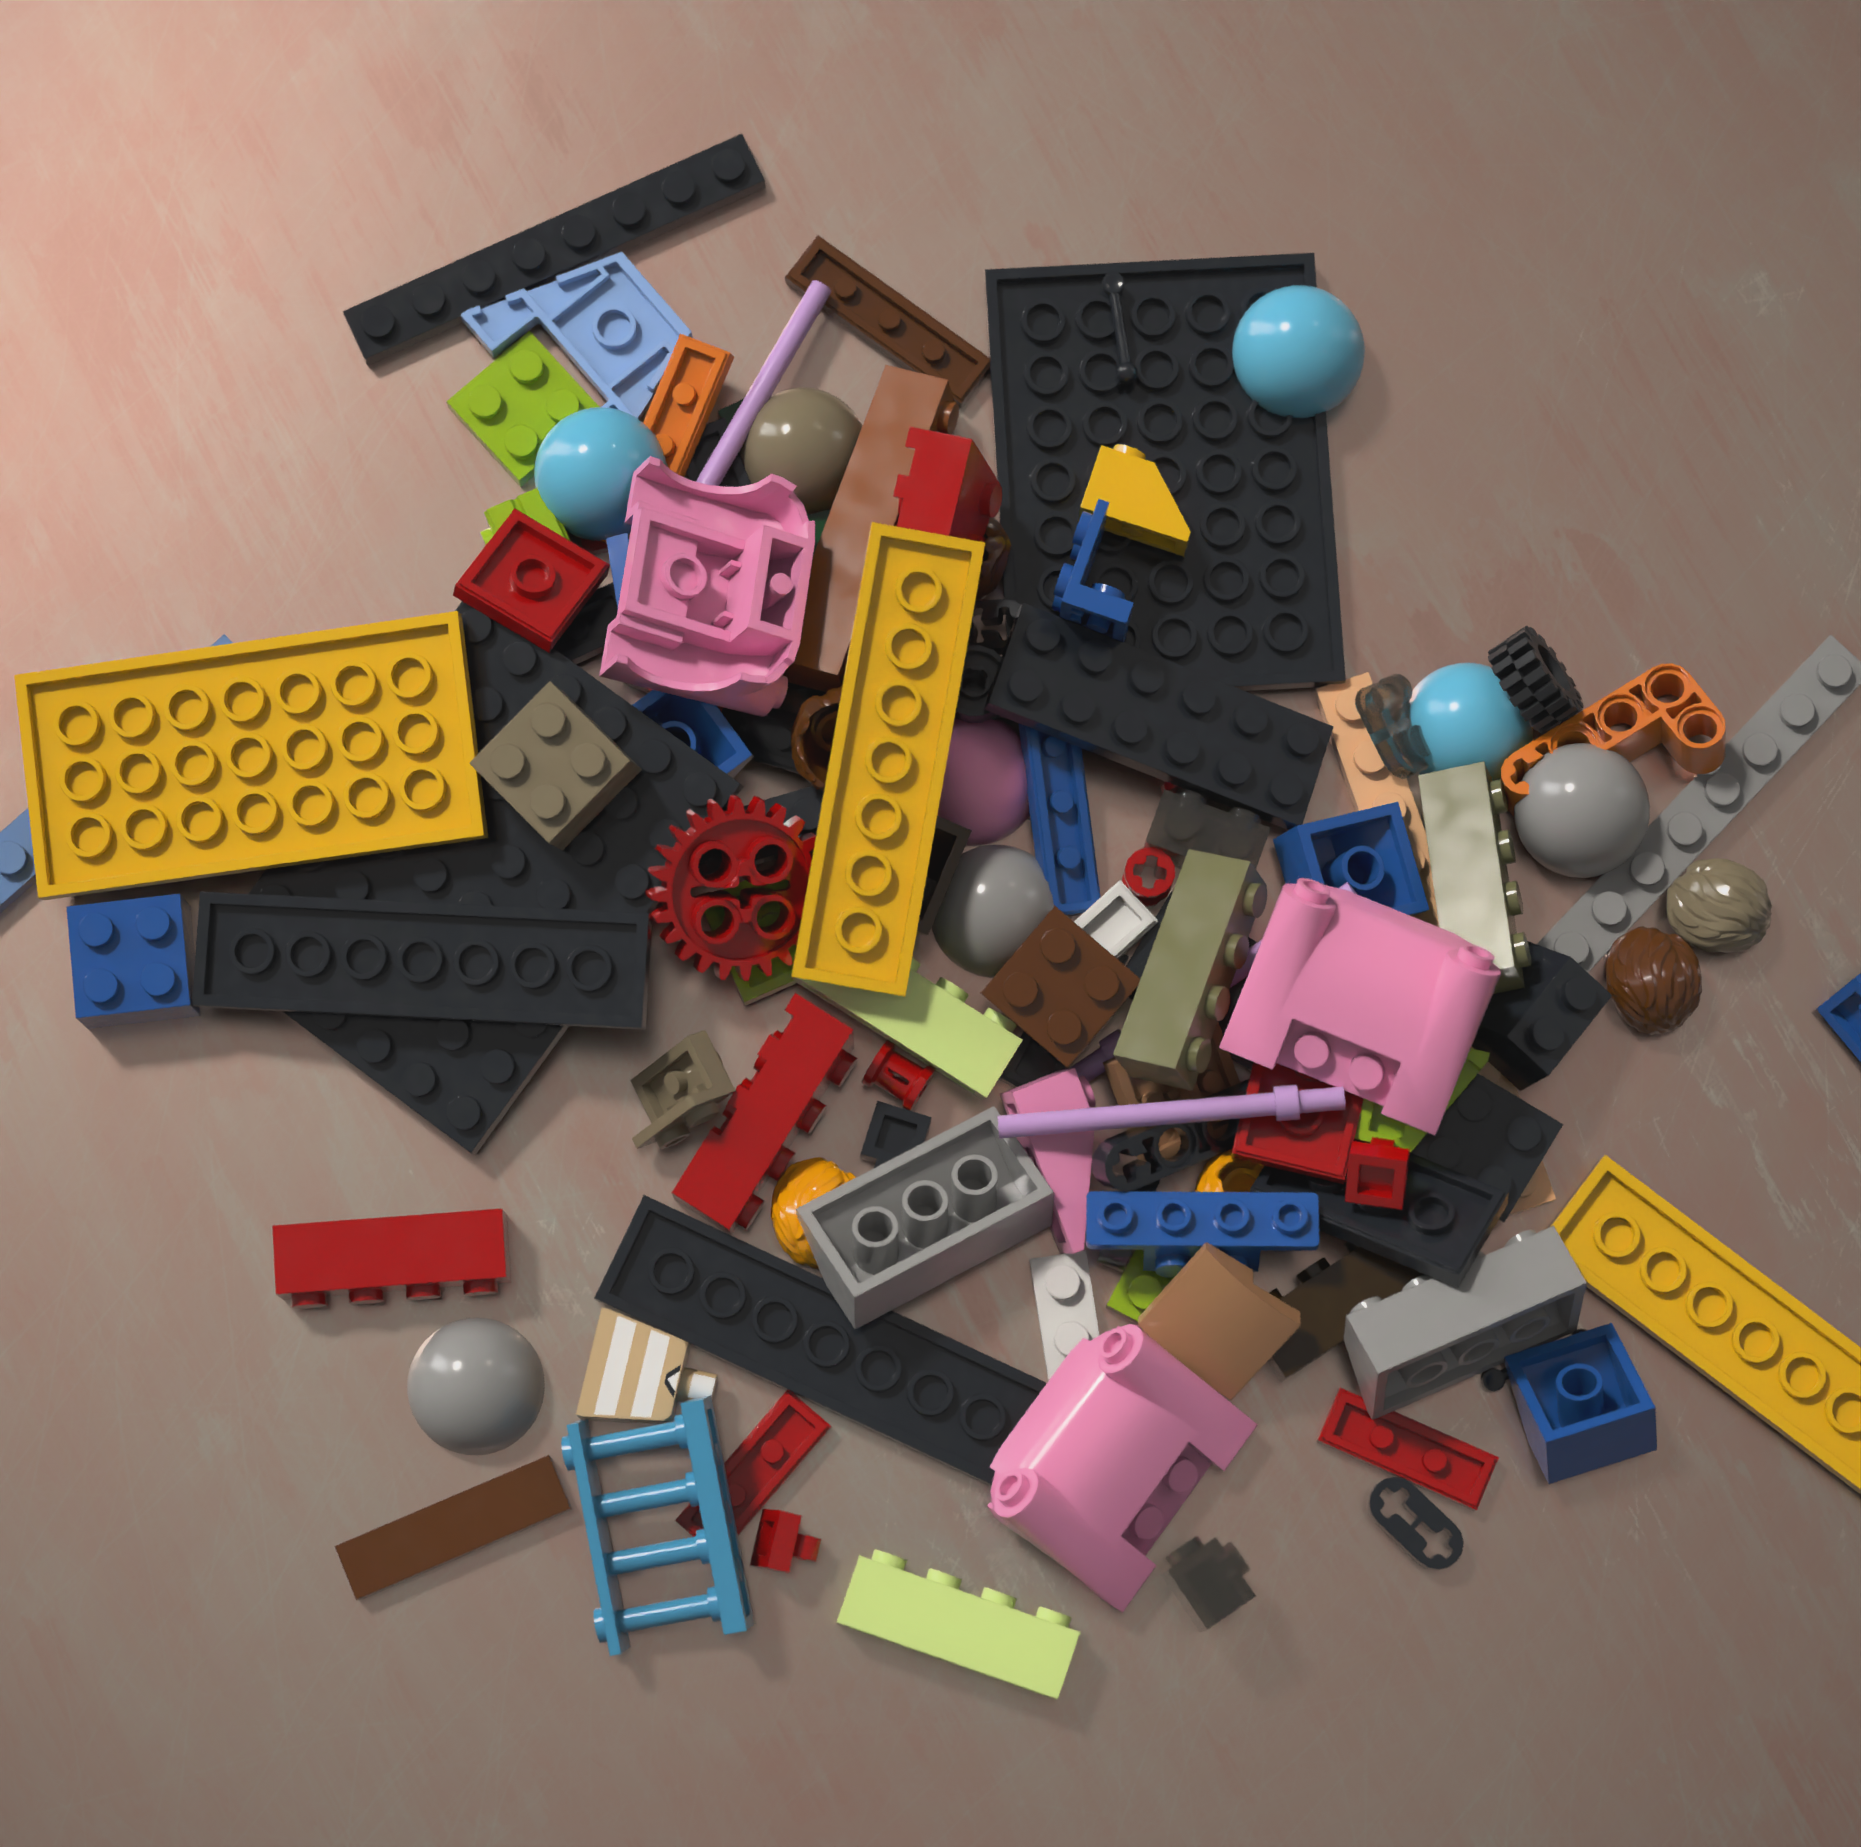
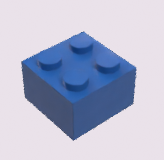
(132, 961)

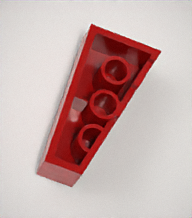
(947, 487)
(767, 1116)

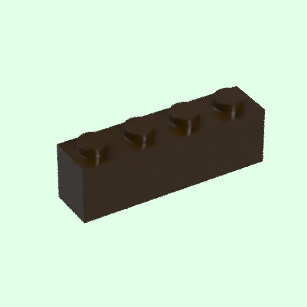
(1327, 1297)

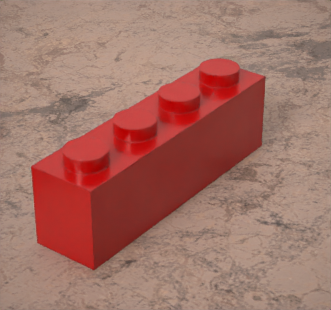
(391, 1256)

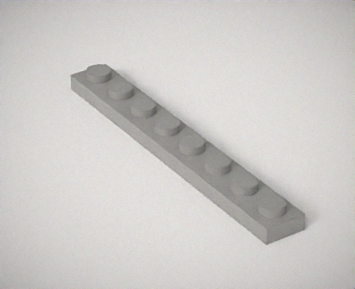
(1707, 805)

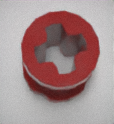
(1163, 870)
(879, 1074)

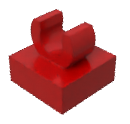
(1377, 1173)
(779, 1542)

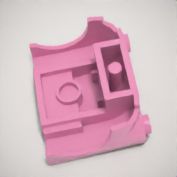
(711, 589)
(1363, 1000)
(1112, 1458)

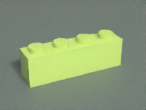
(933, 1027)
(958, 1626)

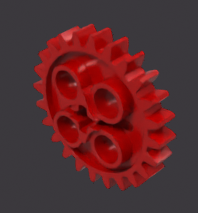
(739, 837)

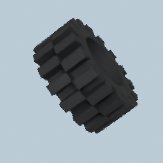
(1535, 680)

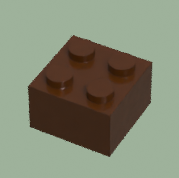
(1061, 987)

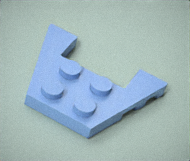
(601, 319)

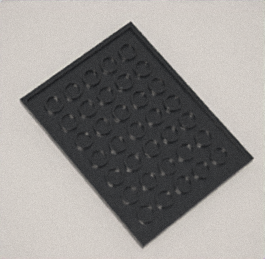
(1260, 565)
(472, 1071)

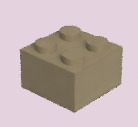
(555, 766)

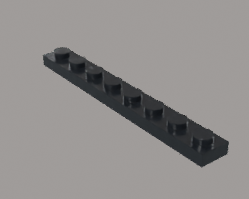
(555, 247)

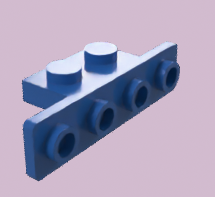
(1177, 1224)

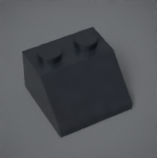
(1538, 1024)

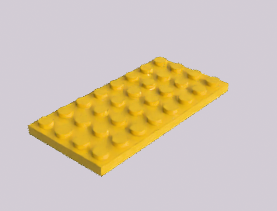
(250, 756)

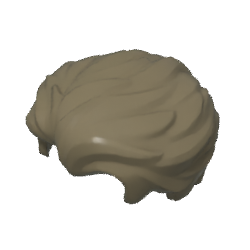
(1719, 906)

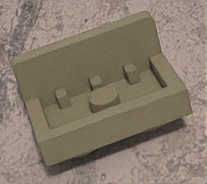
(681, 1091)

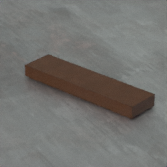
(889, 320)
(453, 1527)

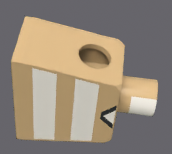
(638, 1373)

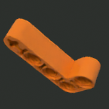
(1651, 724)

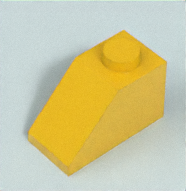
(1137, 500)

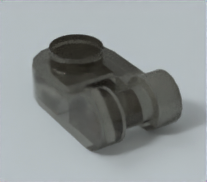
(1387, 718)

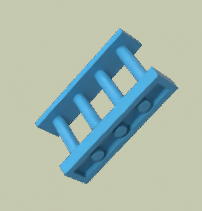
(702, 1487)

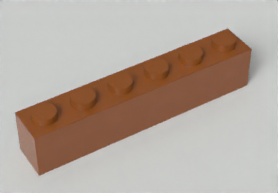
(863, 497)

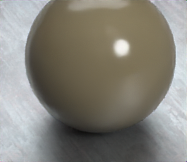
(805, 440)

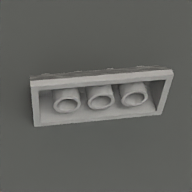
(925, 1217)
(1447, 1334)

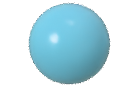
(1298, 351)
(589, 468)
(1467, 718)

